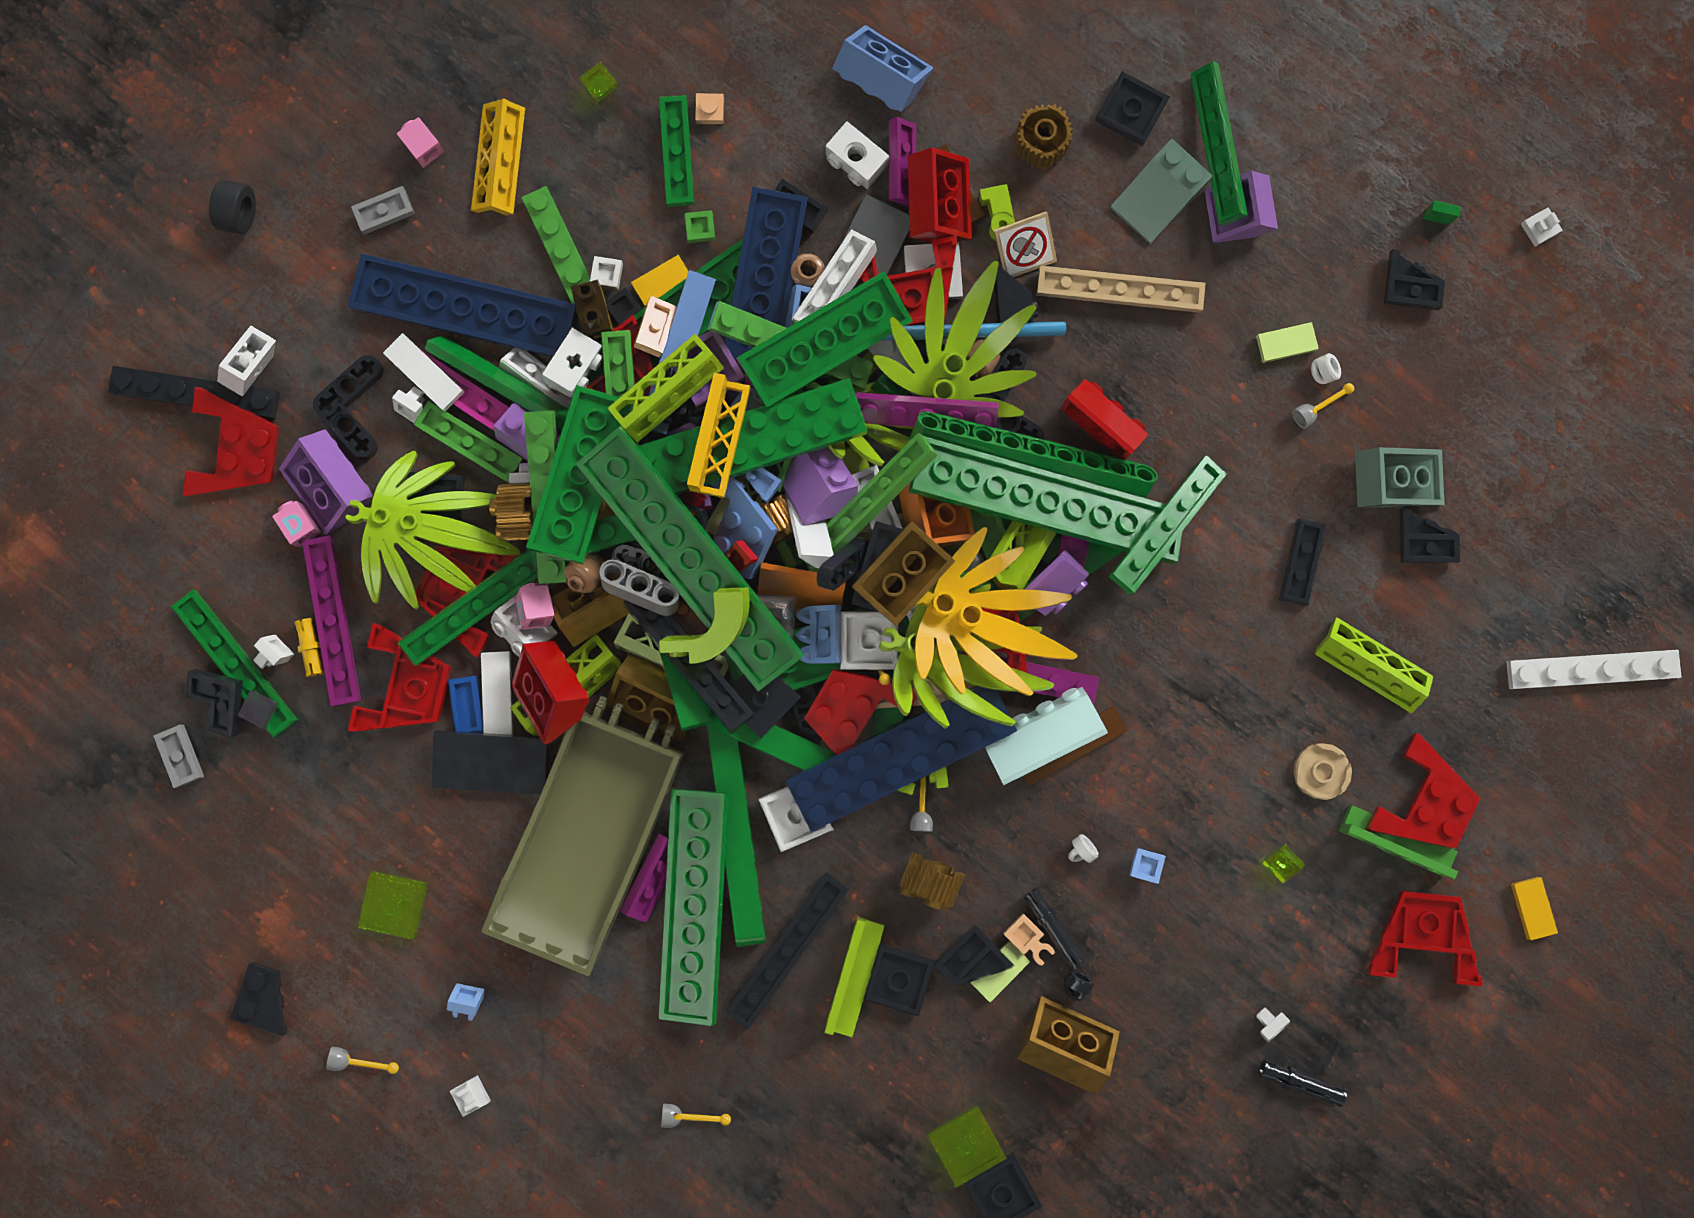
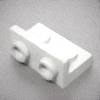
(507, 624)

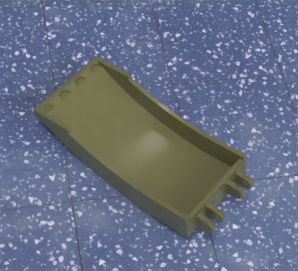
(584, 840)

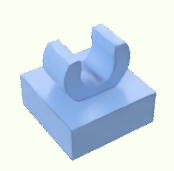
(1147, 865)
(465, 1000)

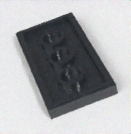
(489, 762)

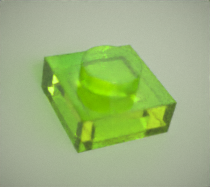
(598, 82)
(1283, 863)

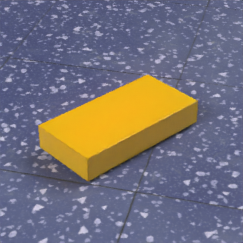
(660, 279)
(1534, 908)

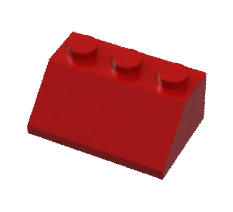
(939, 195)
(1104, 420)
(548, 689)

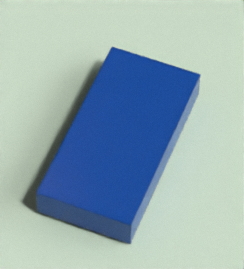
(466, 704)

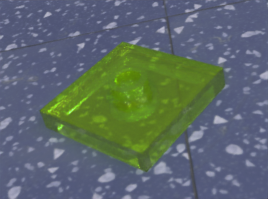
(393, 905)
(966, 1146)

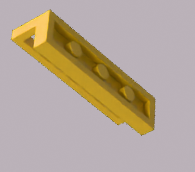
(501, 157)
(707, 434)

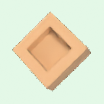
(709, 108)

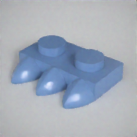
(822, 634)

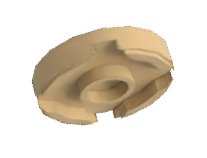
(1322, 771)

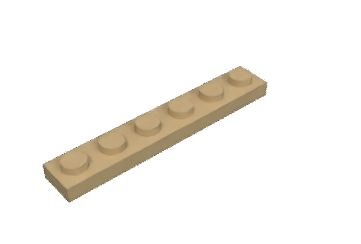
(1120, 289)

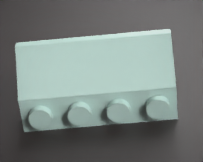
(1046, 734)

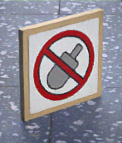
(1026, 245)

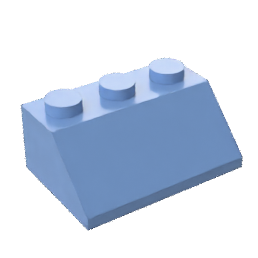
(881, 68)

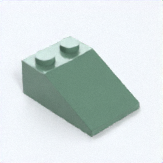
(1161, 191)
(1399, 477)

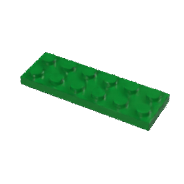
(823, 339)
(569, 500)

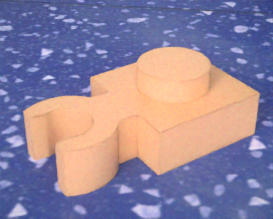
(1026, 936)

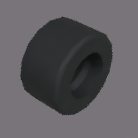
(232, 207)

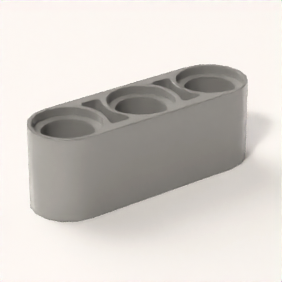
(632, 576)

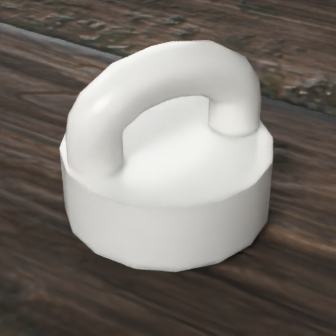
(1328, 368)
(1082, 850)

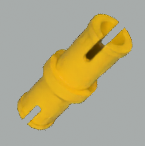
(309, 647)

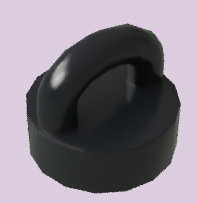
(1078, 982)

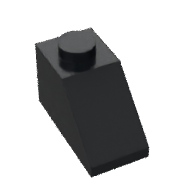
(1011, 297)

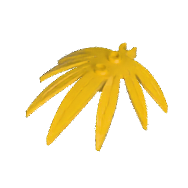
(958, 613)

